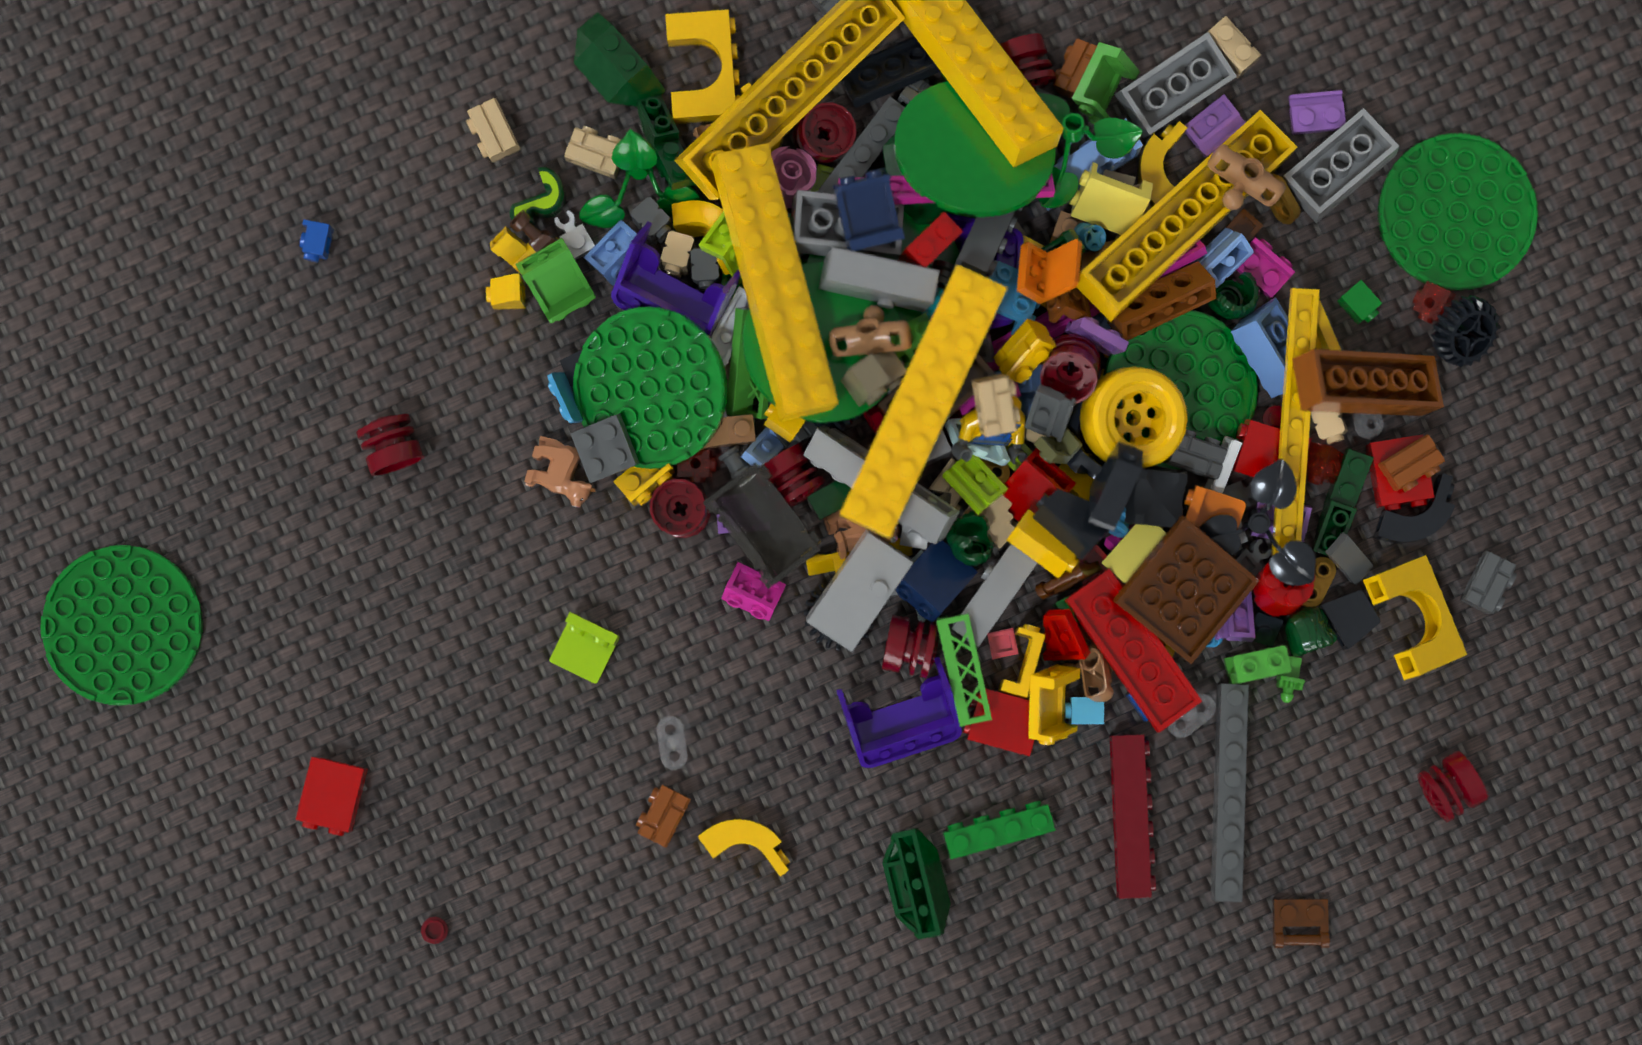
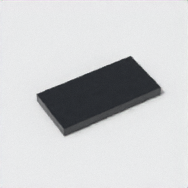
(888, 72)

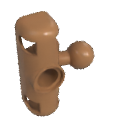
(1235, 174)
(871, 335)
(1095, 674)

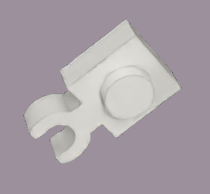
(575, 237)

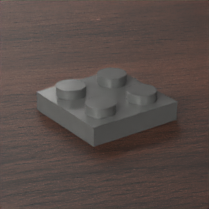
(605, 448)

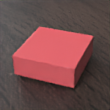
(1002, 643)

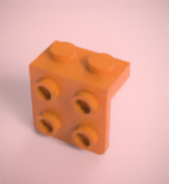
(1048, 274)
(1208, 503)

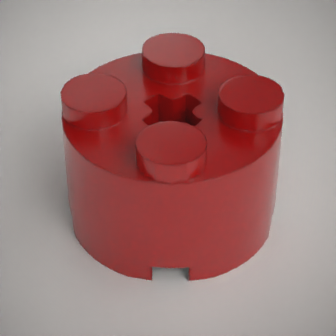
(1279, 597)

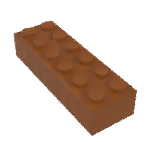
(1367, 382)

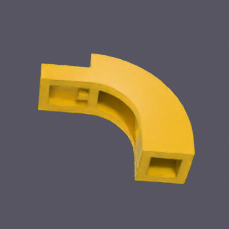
(1151, 161)
(696, 219)
(745, 831)

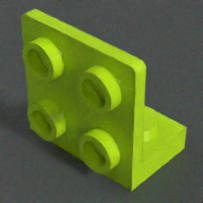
(719, 244)
(584, 648)

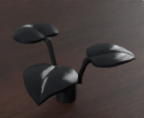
(1275, 487)

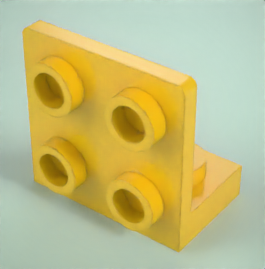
(640, 482)

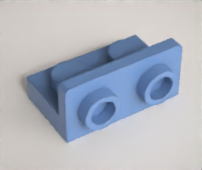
(610, 251)

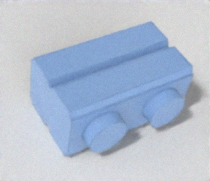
(1225, 255)

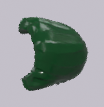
(1236, 299)
(970, 539)
(1308, 631)

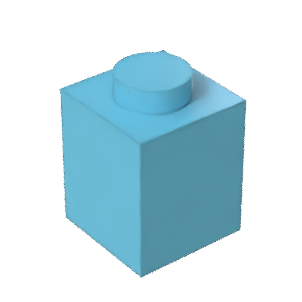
(1084, 711)

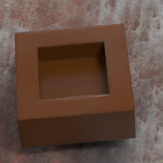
(1245, 224)

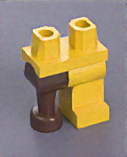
(512, 248)

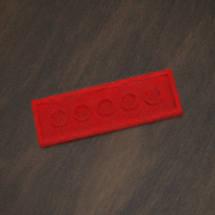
(1133, 652)

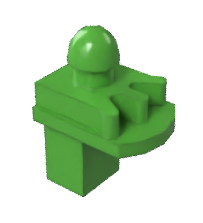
(1290, 681)

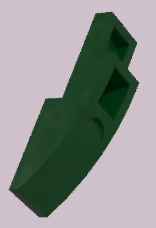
(664, 138)
(1341, 499)

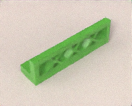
(740, 385)
(954, 672)

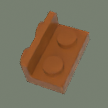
(1071, 303)

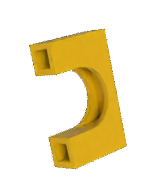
(713, 31)
(1042, 545)
(1441, 639)

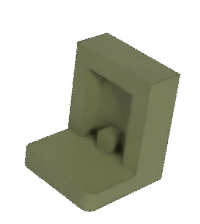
(1057, 452)

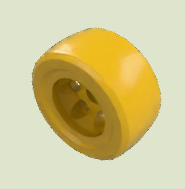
(1158, 392)

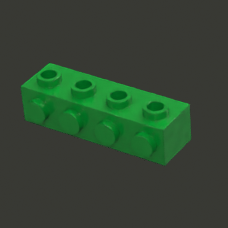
(998, 831)

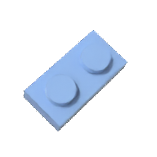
(764, 448)

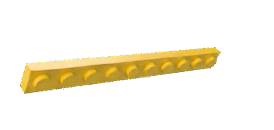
(1294, 422)

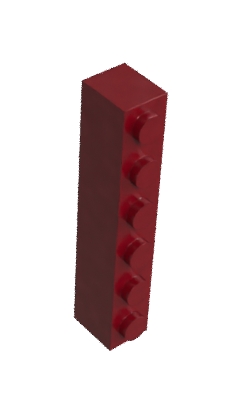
(1130, 816)

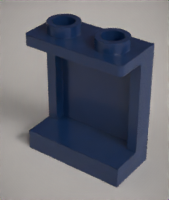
(867, 210)
(934, 580)

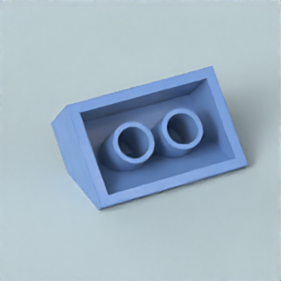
(1263, 342)

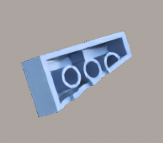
(1087, 154)

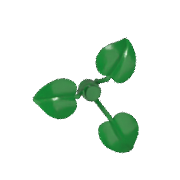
(1113, 138)
(637, 158)

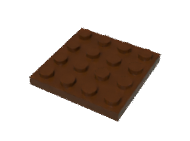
(1186, 589)

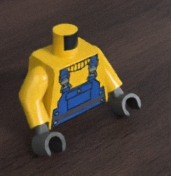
(971, 434)

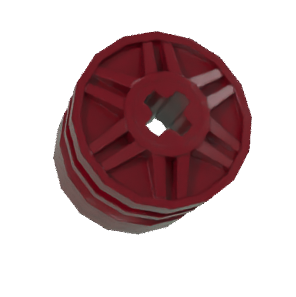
(1025, 53)
(835, 123)
(1074, 380)
(391, 449)
(790, 476)
(665, 504)
(910, 646)
(1457, 783)

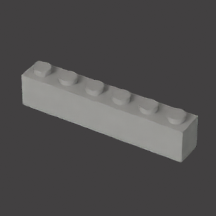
(844, 459)

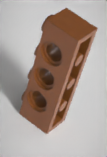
(1166, 300)

